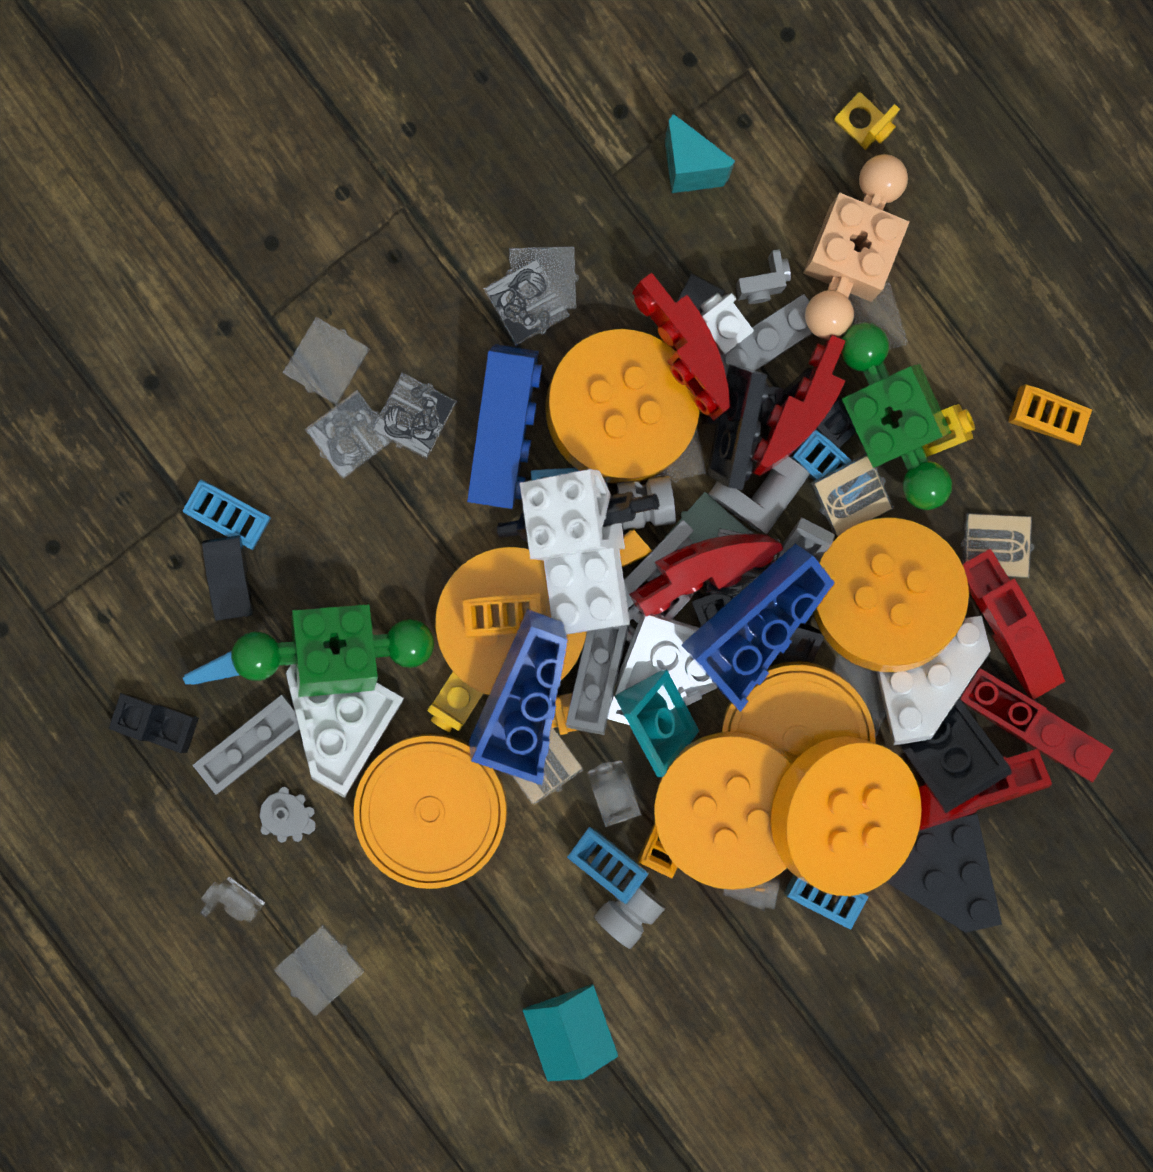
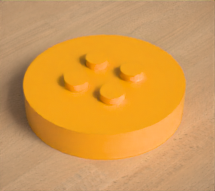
(620, 406)
(489, 575)
(893, 595)
(800, 708)
(719, 807)
(429, 812)
(846, 816)

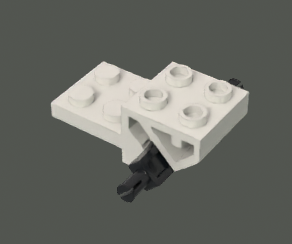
(579, 536)

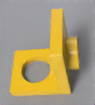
(880, 124)

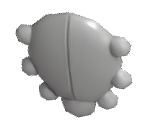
(286, 816)

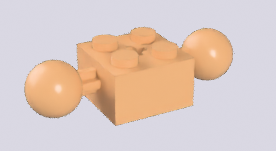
(859, 224)

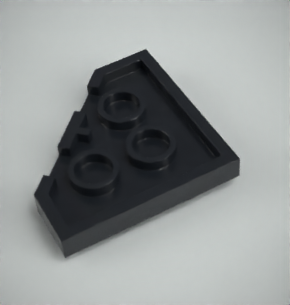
(951, 874)

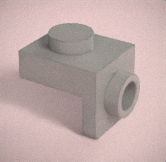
(760, 287)
(810, 538)

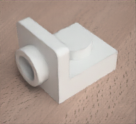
(725, 321)

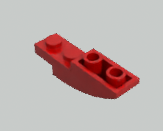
(697, 355)
(799, 418)
(716, 560)
(1014, 625)
(1035, 725)
(1027, 777)

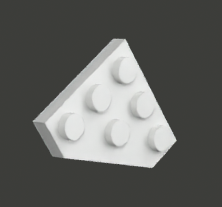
(658, 648)
(923, 696)
(341, 730)

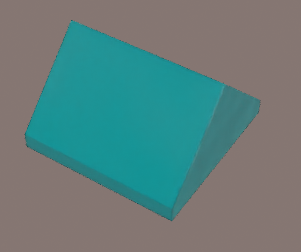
(693, 159)
(658, 719)
(571, 1034)

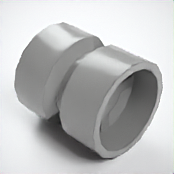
(663, 488)
(626, 920)

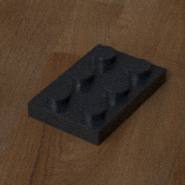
(738, 427)
(956, 760)

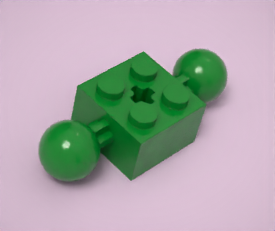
(926, 482)
(316, 668)

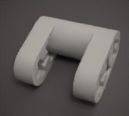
(770, 498)

